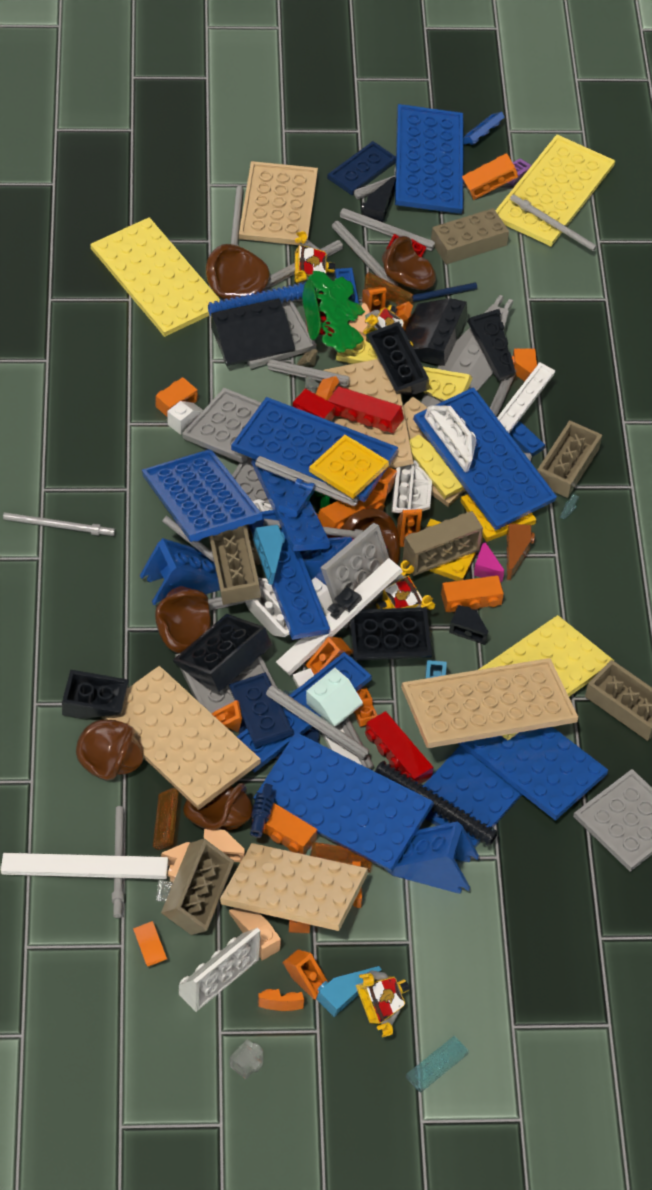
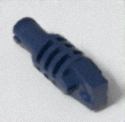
(261, 810)

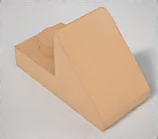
(175, 859)

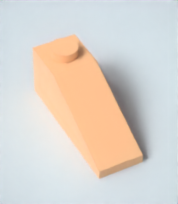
(250, 920)

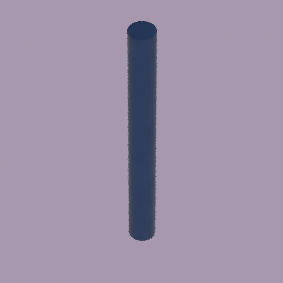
(443, 292)

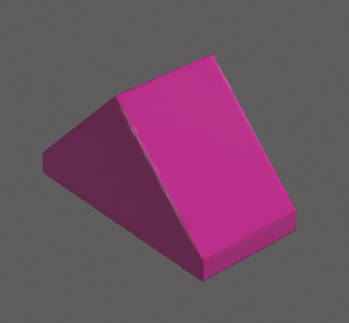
(487, 564)

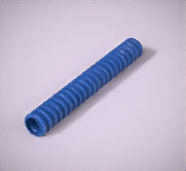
(284, 294)

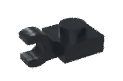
(344, 601)

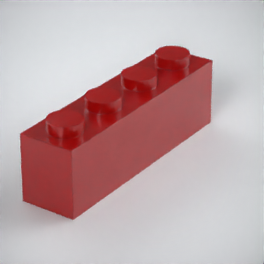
(367, 409)
(398, 748)

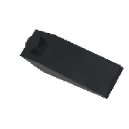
(379, 201)

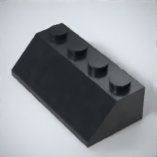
(399, 359)

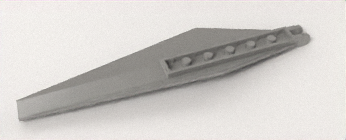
(468, 356)

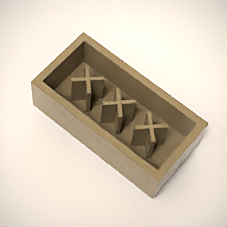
(470, 236)
(569, 458)
(443, 542)
(235, 566)
(623, 698)
(197, 887)

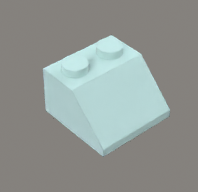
(333, 697)

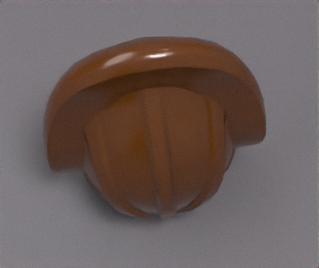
(406, 266)
(182, 617)
(109, 749)
(224, 812)

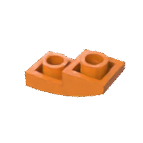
(327, 387)
(366, 711)
(150, 943)
(273, 1000)

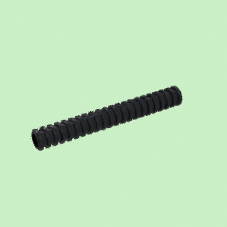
(440, 805)

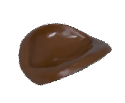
(235, 272)
(364, 518)

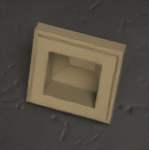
(308, 359)

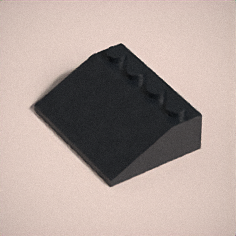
(436, 328)
(252, 332)
(390, 634)
(224, 651)

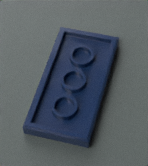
(362, 168)
(260, 713)

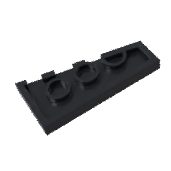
(491, 338)

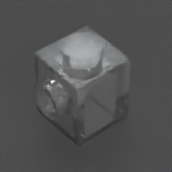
(247, 1059)

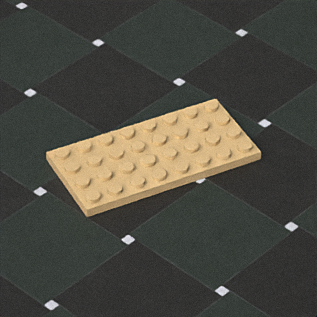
(372, 380)
(489, 702)
(184, 738)

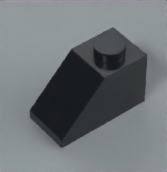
(468, 625)

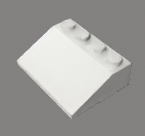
(221, 969)

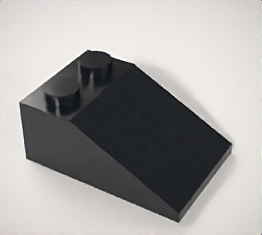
(93, 695)

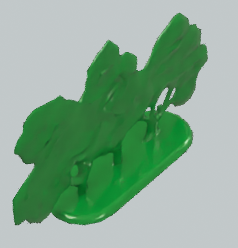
(337, 310)

